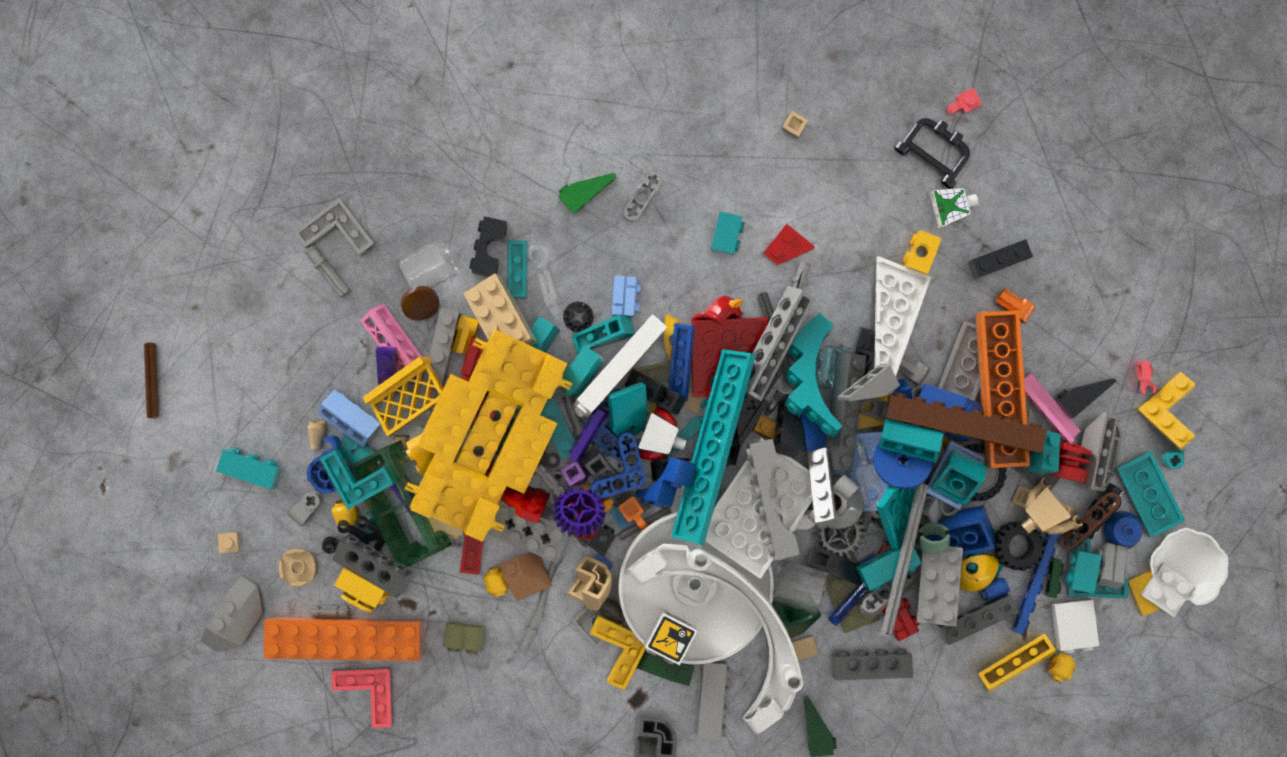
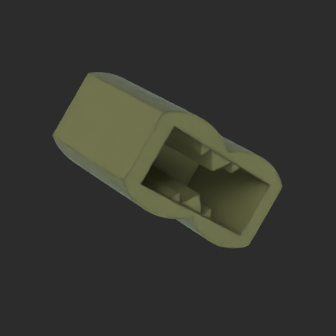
(464, 636)

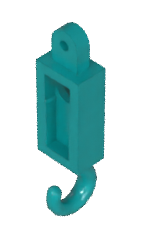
(690, 429)

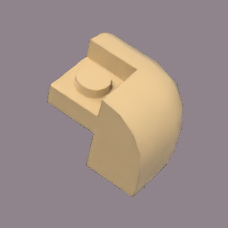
(592, 583)

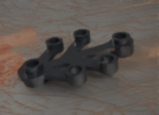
(361, 535)

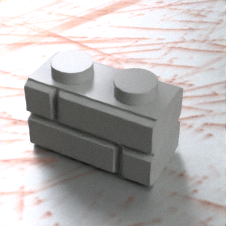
(1112, 565)

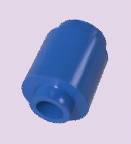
(995, 590)

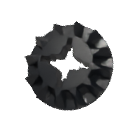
(579, 307)

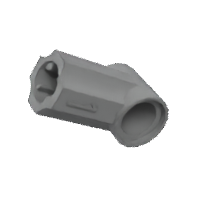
(914, 370)

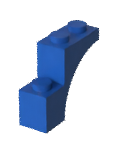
(664, 489)

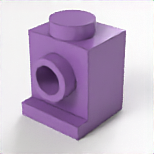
(576, 473)

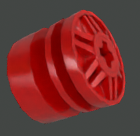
(1069, 462)

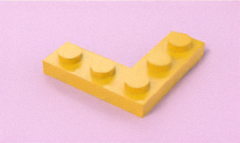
(1157, 410)
(630, 654)

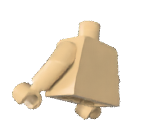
(1047, 512)

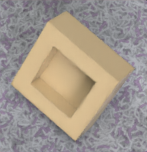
(795, 124)
(228, 542)

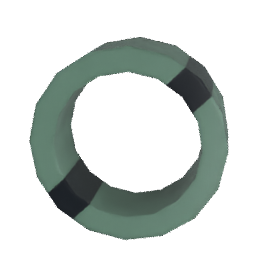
(934, 547)

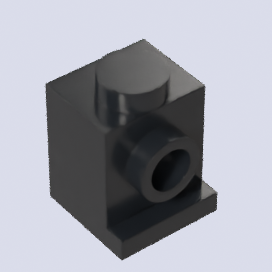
(599, 546)

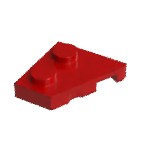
(787, 246)

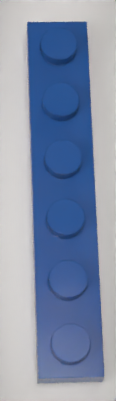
(1034, 585)

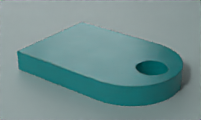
(628, 409)

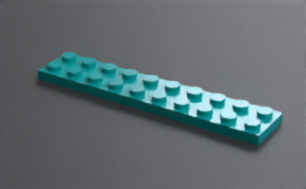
(713, 446)

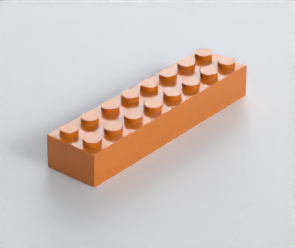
(1002, 380)
(343, 638)

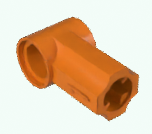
(1012, 303)

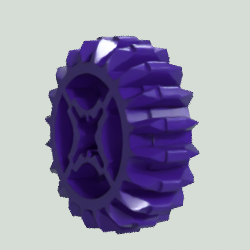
(594, 511)

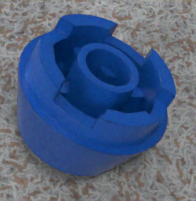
(1123, 529)

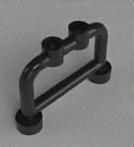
(955, 139)

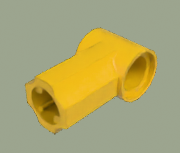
(466, 329)

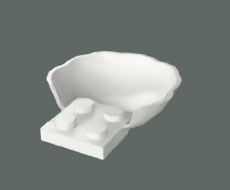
(1186, 568)

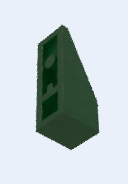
(657, 666)
(818, 735)

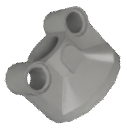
(851, 499)

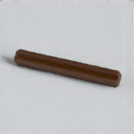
(151, 380)

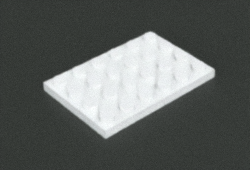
(736, 520)

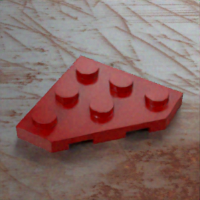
(527, 505)

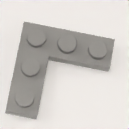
(335, 215)

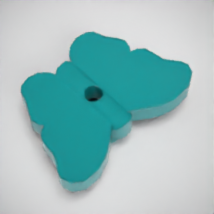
(360, 452)

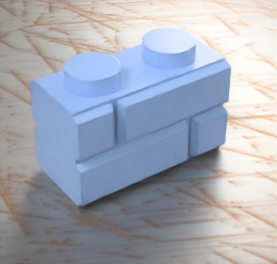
(625, 296)

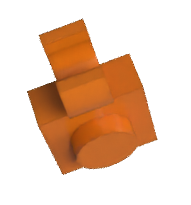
(631, 511)

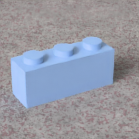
(348, 418)

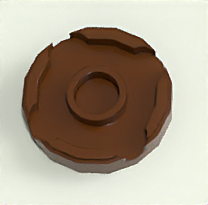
(420, 303)

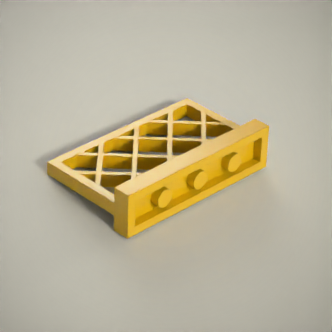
(401, 380)

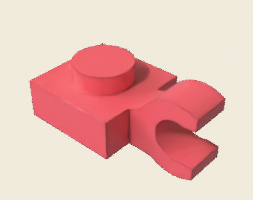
(966, 102)
(1144, 373)

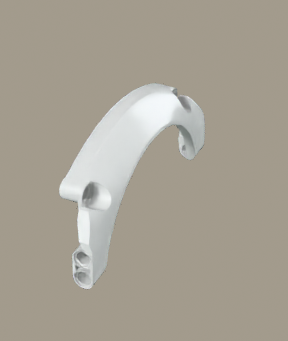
(783, 664)

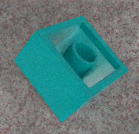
(959, 477)

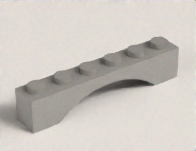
(762, 458)

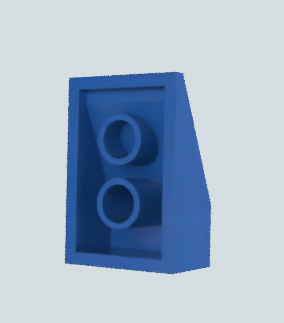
(933, 394)
(969, 530)

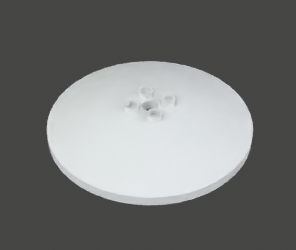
(719, 613)

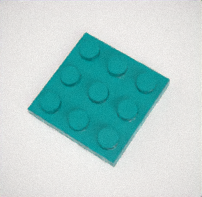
(894, 513)

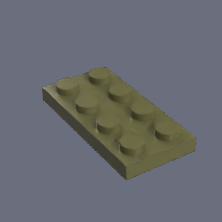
(838, 592)

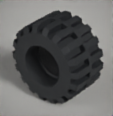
(1033, 553)

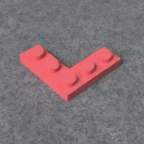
(380, 684)

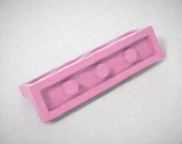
(394, 334)
(1049, 409)

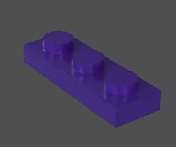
(588, 434)

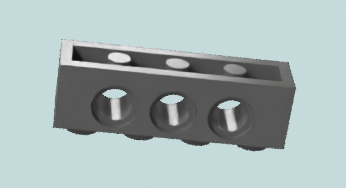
(372, 565)
(979, 619)
(903, 666)

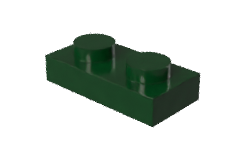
(1053, 585)

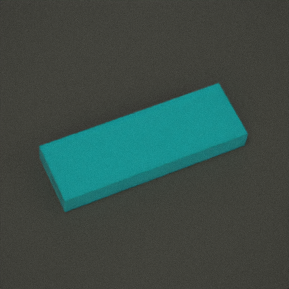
(517, 268)

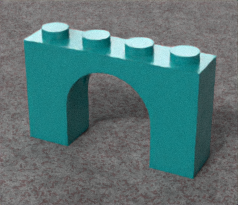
(582, 368)

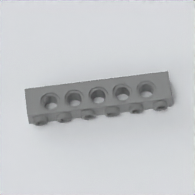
(777, 340)

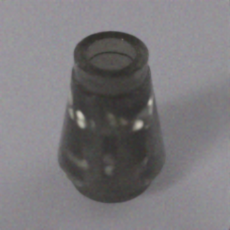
(612, 610)

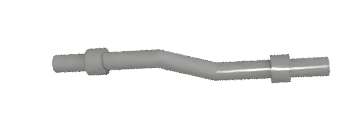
(531, 629)

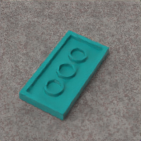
(1150, 494)

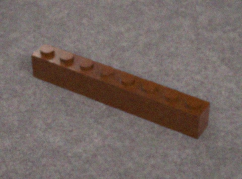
(966, 424)

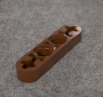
(1088, 519)

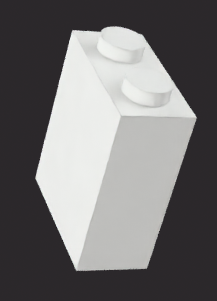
(1074, 625)

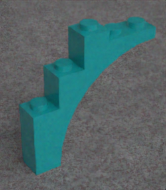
(802, 374)

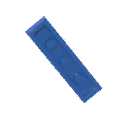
(681, 358)

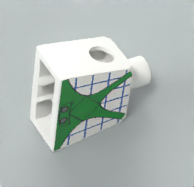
(951, 205)

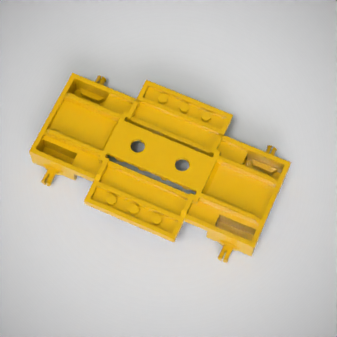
(460, 489)

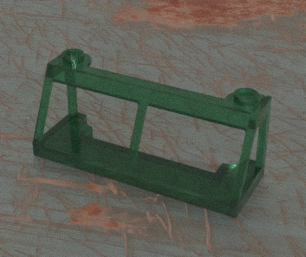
(384, 515)

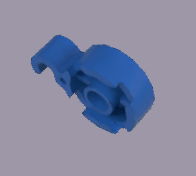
(316, 470)

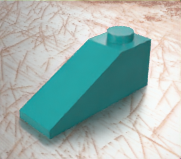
(604, 333)

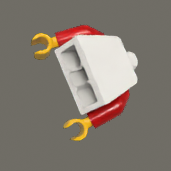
(659, 435)

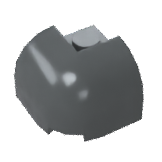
(654, 738)

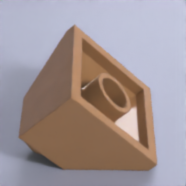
(525, 575)

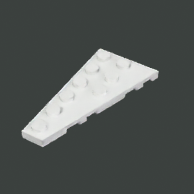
(896, 309)

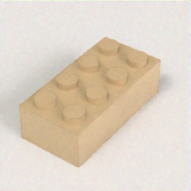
(498, 310)

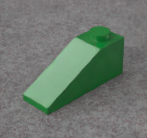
(582, 192)

